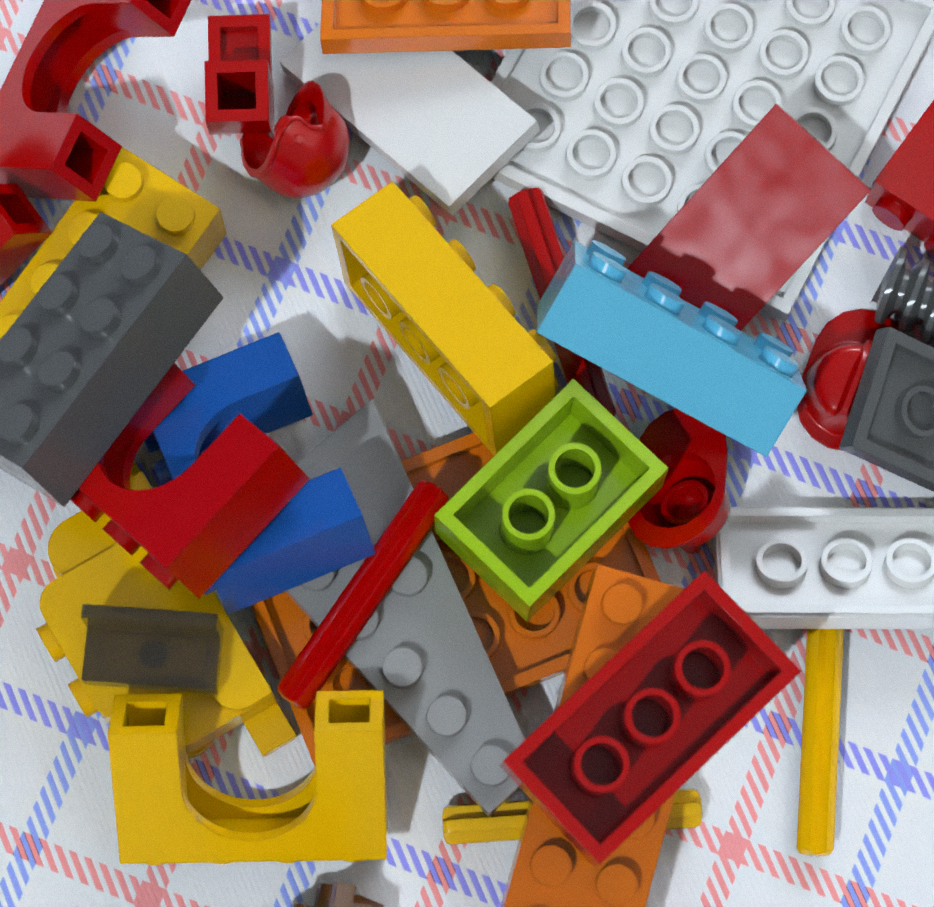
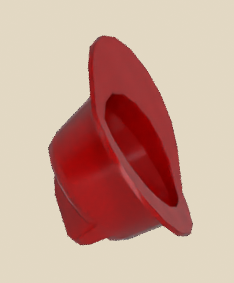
(835, 374)
(694, 493)

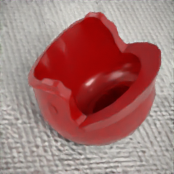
(307, 147)

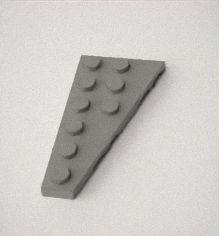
(420, 635)

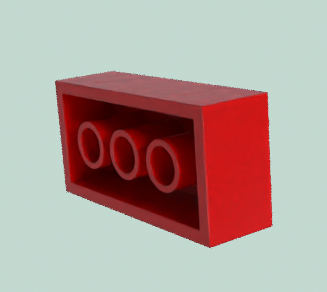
(649, 718)

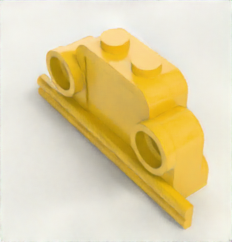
(100, 572)

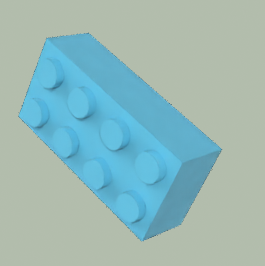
(670, 346)

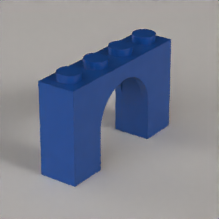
(318, 526)

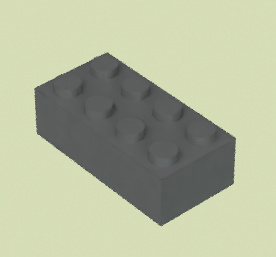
(93, 352)

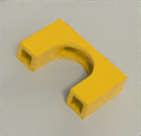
(178, 818)

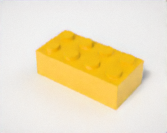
(137, 197)
(445, 315)

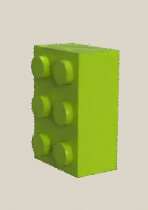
(550, 499)

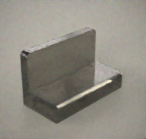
(152, 648)

